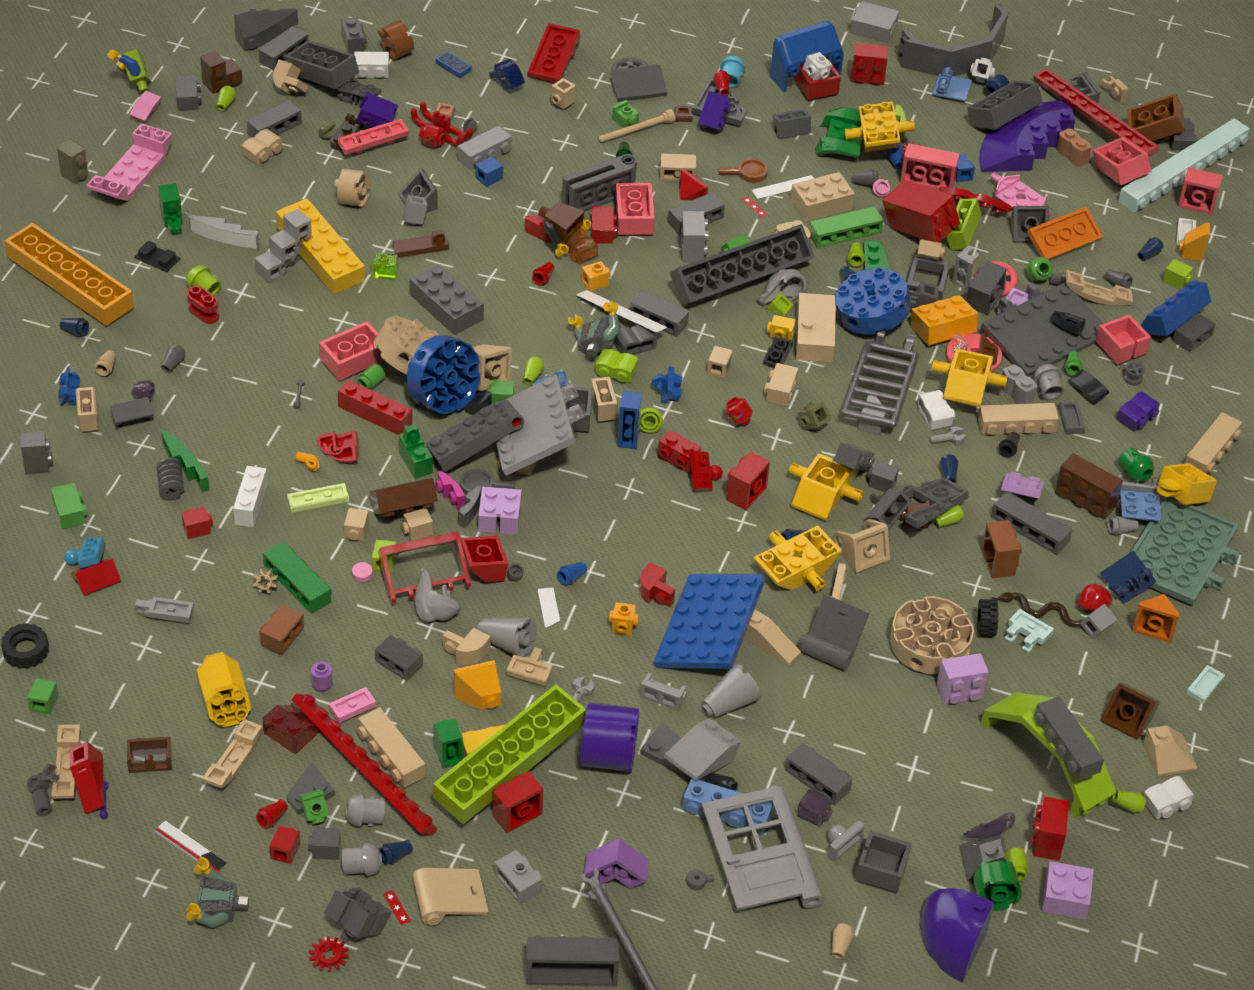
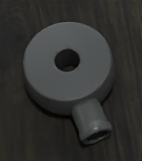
(697, 879)

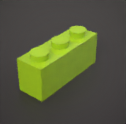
(969, 217)

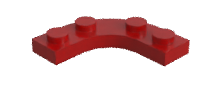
(984, 201)

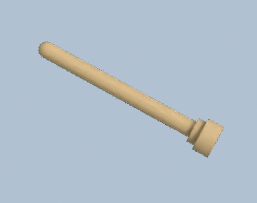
(666, 117)

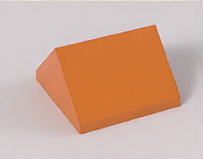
(1156, 618)

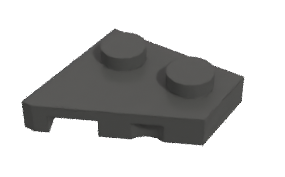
(308, 782)

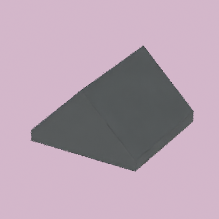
(421, 186)
(1025, 218)

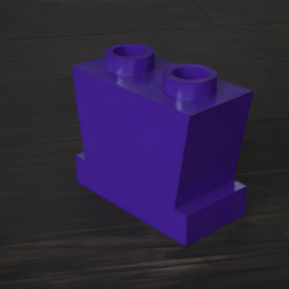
(376, 111)

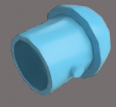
(735, 68)

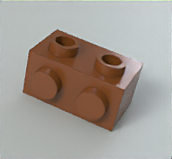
(281, 629)

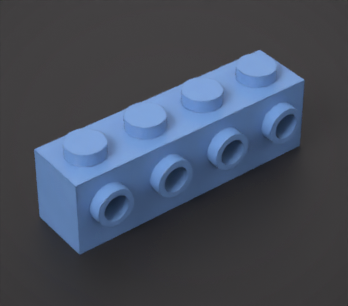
(702, 792)

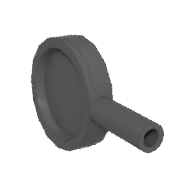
(481, 478)

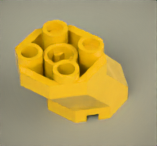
(223, 689)

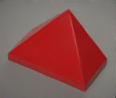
(691, 187)

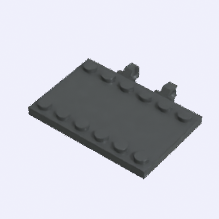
(1030, 336)

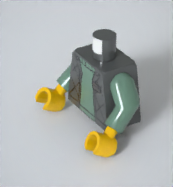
(598, 333)
(215, 898)

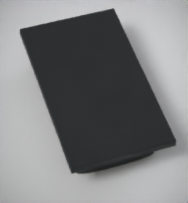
(156, 257)

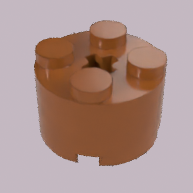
(396, 40)

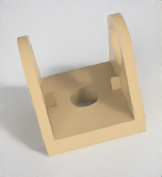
(856, 545)

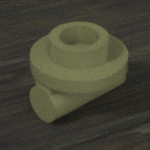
(327, 130)

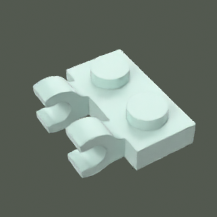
(1029, 626)

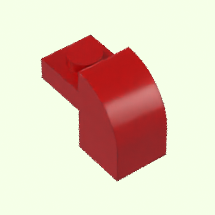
(654, 585)

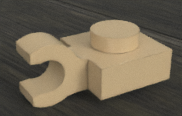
(1118, 89)

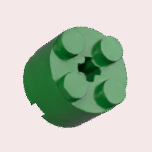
(998, 883)

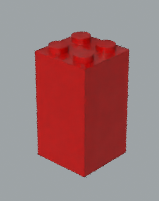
(921, 211)

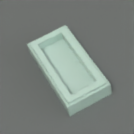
(1205, 684)

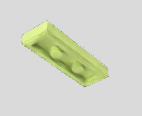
(318, 497)

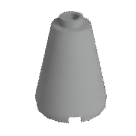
(510, 633)
(731, 693)

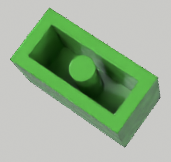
(68, 505)

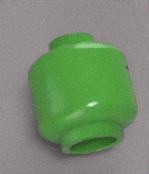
(1039, 269)

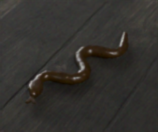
(1007, 597)

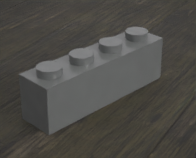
(1032, 523)
(1068, 738)

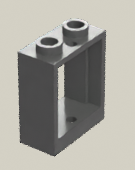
(928, 267)

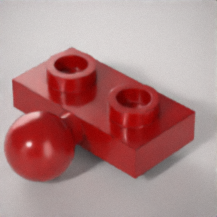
(702, 471)

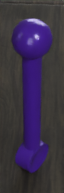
(104, 814)

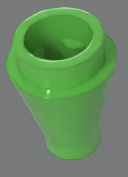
(1073, 363)

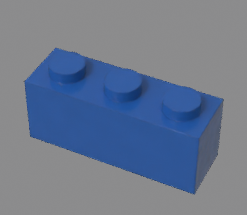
(629, 420)

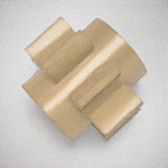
(263, 585)

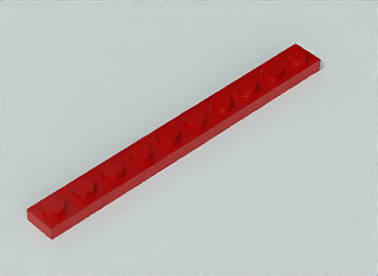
(1093, 110)
(367, 766)

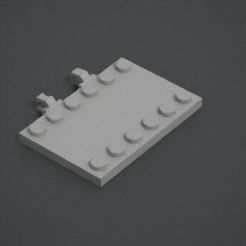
(545, 426)

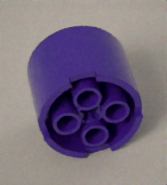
(609, 737)

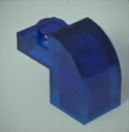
(508, 74)

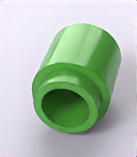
(371, 376)

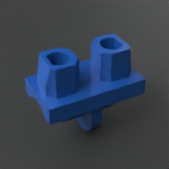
(668, 385)

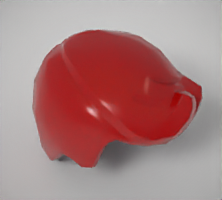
(1094, 596)

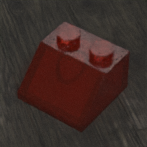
(289, 727)

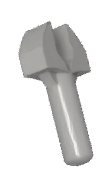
(953, 436)
(586, 690)

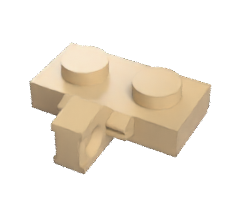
(530, 668)

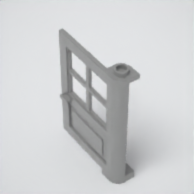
(768, 872)

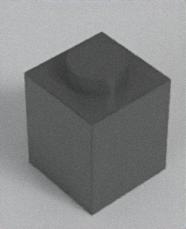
(883, 476)
(325, 843)

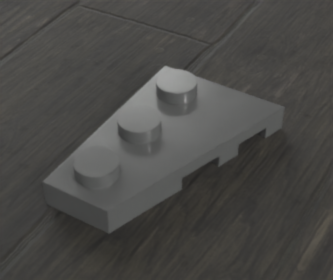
(658, 744)

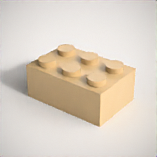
(822, 196)

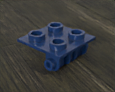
(1128, 577)

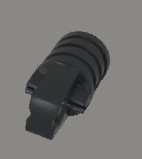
(1069, 322)

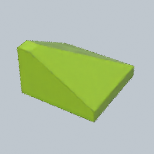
(780, 305)

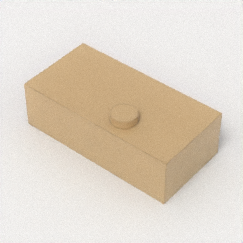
(815, 327)

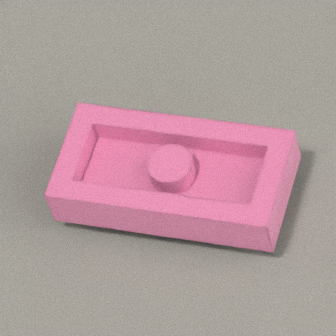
(352, 705)

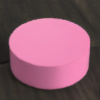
(362, 572)

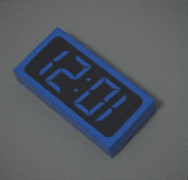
(453, 64)

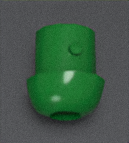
(1137, 466)

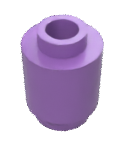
(321, 676)

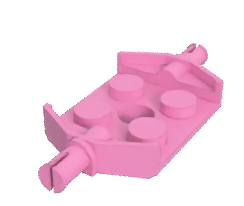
(1016, 193)

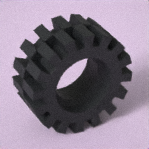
(987, 617)

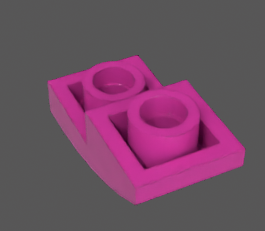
(450, 489)

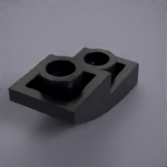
(778, 351)
(1089, 385)

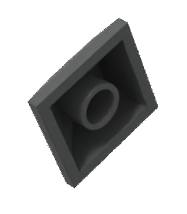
(980, 850)

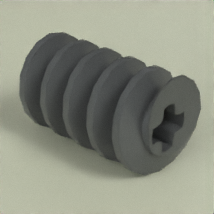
(170, 478)

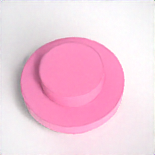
(881, 187)

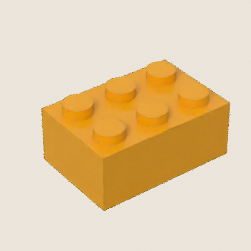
(944, 319)

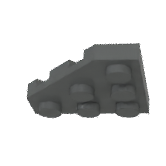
(736, 114)

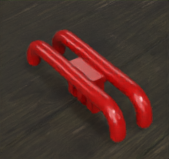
(441, 121)

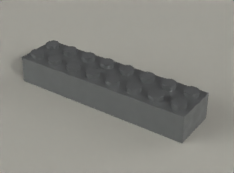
(741, 265)

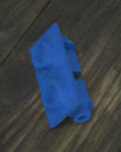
(69, 383)

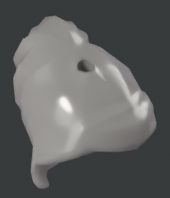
(787, 282)
(430, 604)

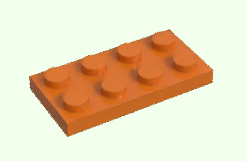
(1065, 234)

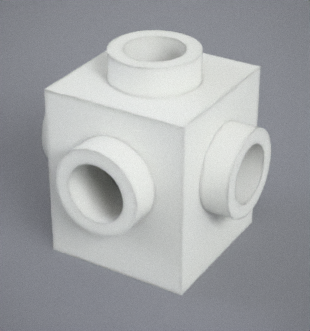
(817, 66)
(978, 66)

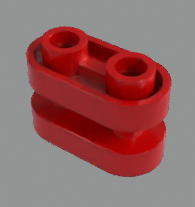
(203, 304)

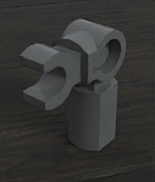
(38, 785)

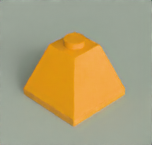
(478, 685)

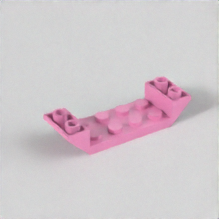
(136, 165)

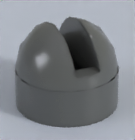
(470, 123)
(513, 568)

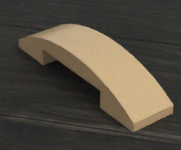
(1096, 293)
(67, 738)
(235, 755)

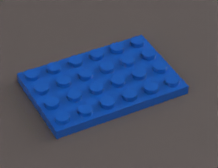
(710, 621)

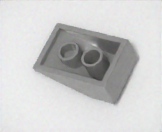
(703, 749)

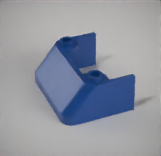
(794, 47)

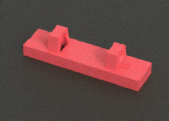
(373, 136)

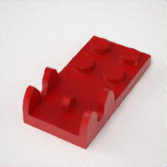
(554, 53)

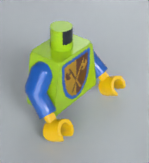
(135, 67)

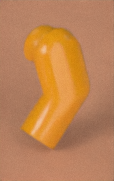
(310, 460)

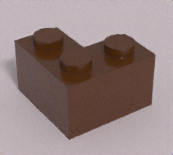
(218, 72)

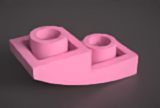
(145, 106)

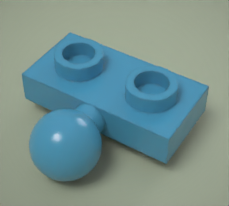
(89, 554)

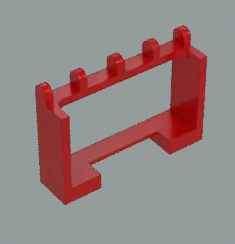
(439, 540)

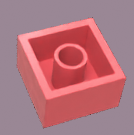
(1200, 191)

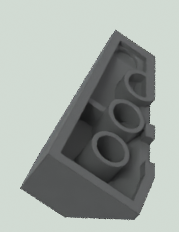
(259, 27)

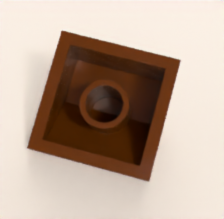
(1130, 710)

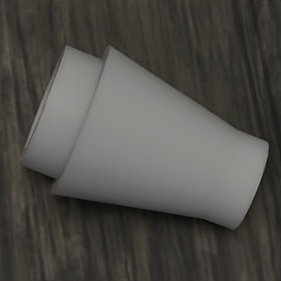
(1120, 525)

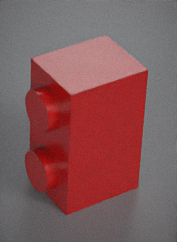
(603, 224)

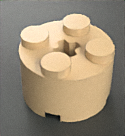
(353, 187)

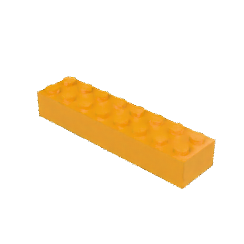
(69, 274)

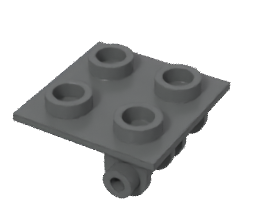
(354, 91)

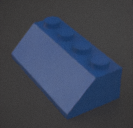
(1177, 309)

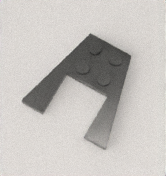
(942, 496)

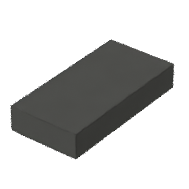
(1071, 418)

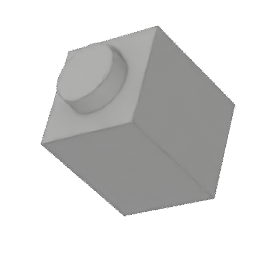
(415, 210)
(1098, 621)

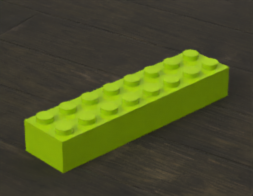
(509, 753)

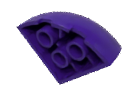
(954, 928)

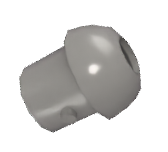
(1049, 380)
(365, 810)
(361, 860)

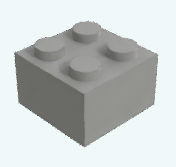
(694, 236)

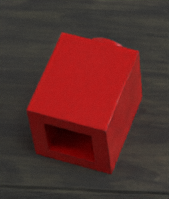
(196, 522)
(285, 844)

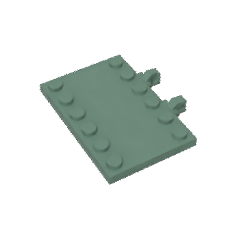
(1186, 549)

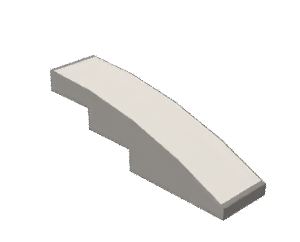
(222, 232)

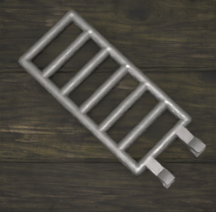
(902, 388)
(618, 929)

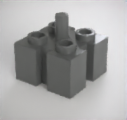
(357, 913)

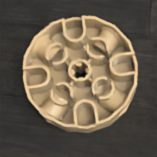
(400, 340)
(930, 632)

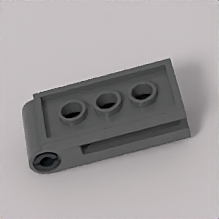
(598, 183)

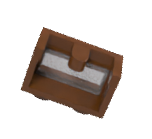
(149, 754)

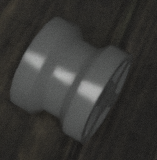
(1134, 373)

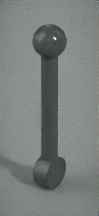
(300, 382)

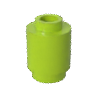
(1018, 858)

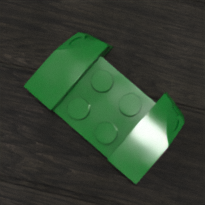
(836, 142)

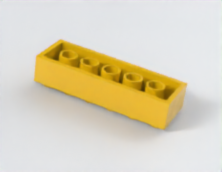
(326, 250)

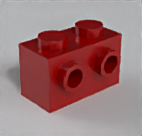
(676, 449)

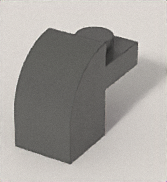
(924, 295)

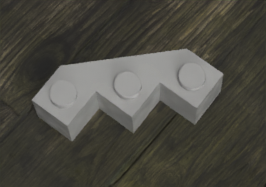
(284, 246)

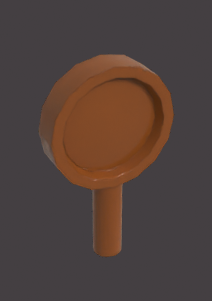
(749, 170)

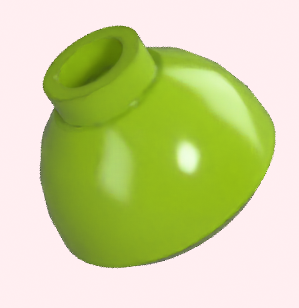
(650, 420)

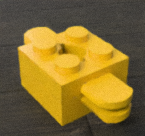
(1186, 484)

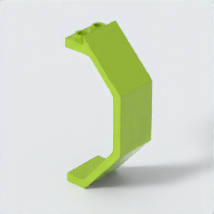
(1021, 708)

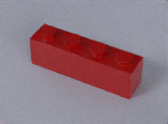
(374, 407)

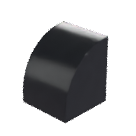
(480, 400)

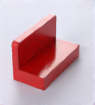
(97, 576)

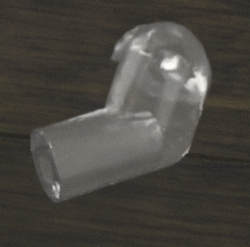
(960, 341)

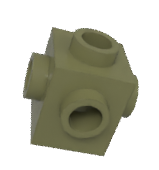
(814, 415)

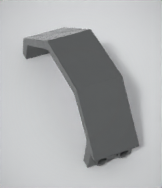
(934, 58)

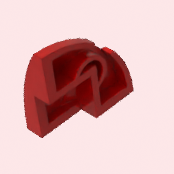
(340, 447)

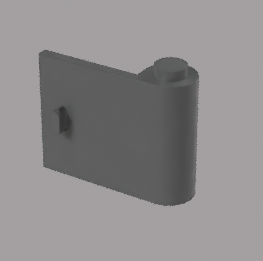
(833, 634)

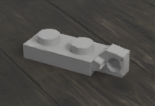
(165, 609)

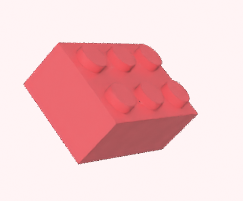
(1122, 161)
(929, 166)
(634, 208)
(350, 351)

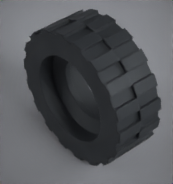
(25, 659)

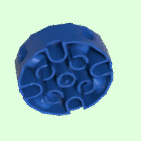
(873, 301)
(443, 374)

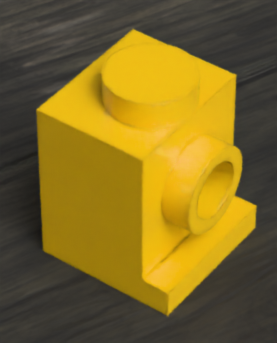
(781, 327)

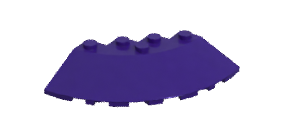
(1025, 138)

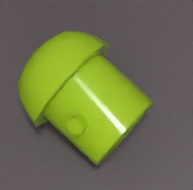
(201, 277)

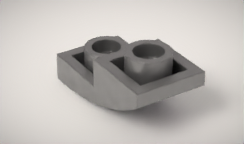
(471, 507)

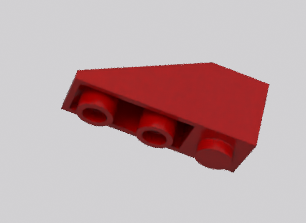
(87, 771)

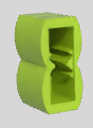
(616, 365)

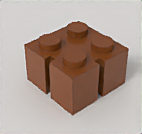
(1002, 548)

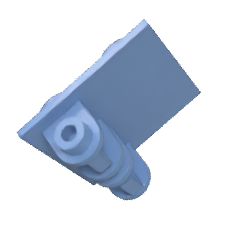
(951, 86)
(1140, 505)

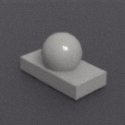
(843, 839)

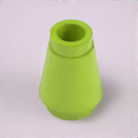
(226, 96)
(856, 255)
(532, 370)
(949, 517)
(1131, 801)

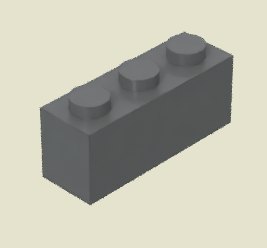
(281, 46)
(277, 119)
(710, 204)
(660, 311)
(854, 457)
(818, 773)

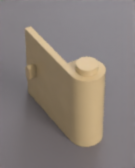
(448, 892)

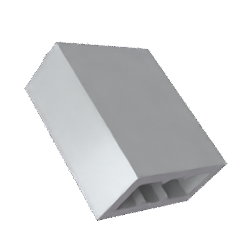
(874, 21)

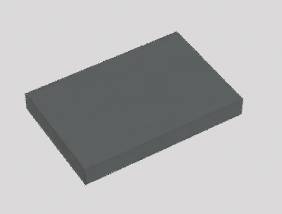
(638, 82)

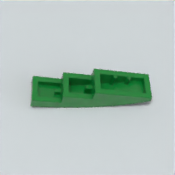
(189, 463)

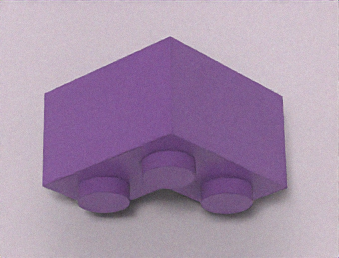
(619, 862)

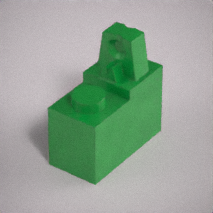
(171, 207)
(414, 452)
(448, 742)

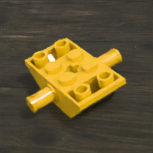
(879, 127)
(968, 376)
(823, 486)
(799, 558)

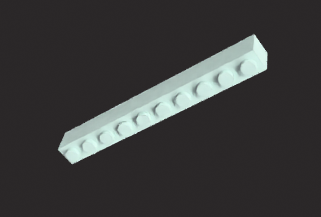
(1174, 170)

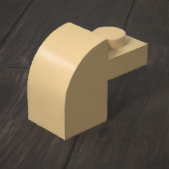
(286, 76)
(468, 649)

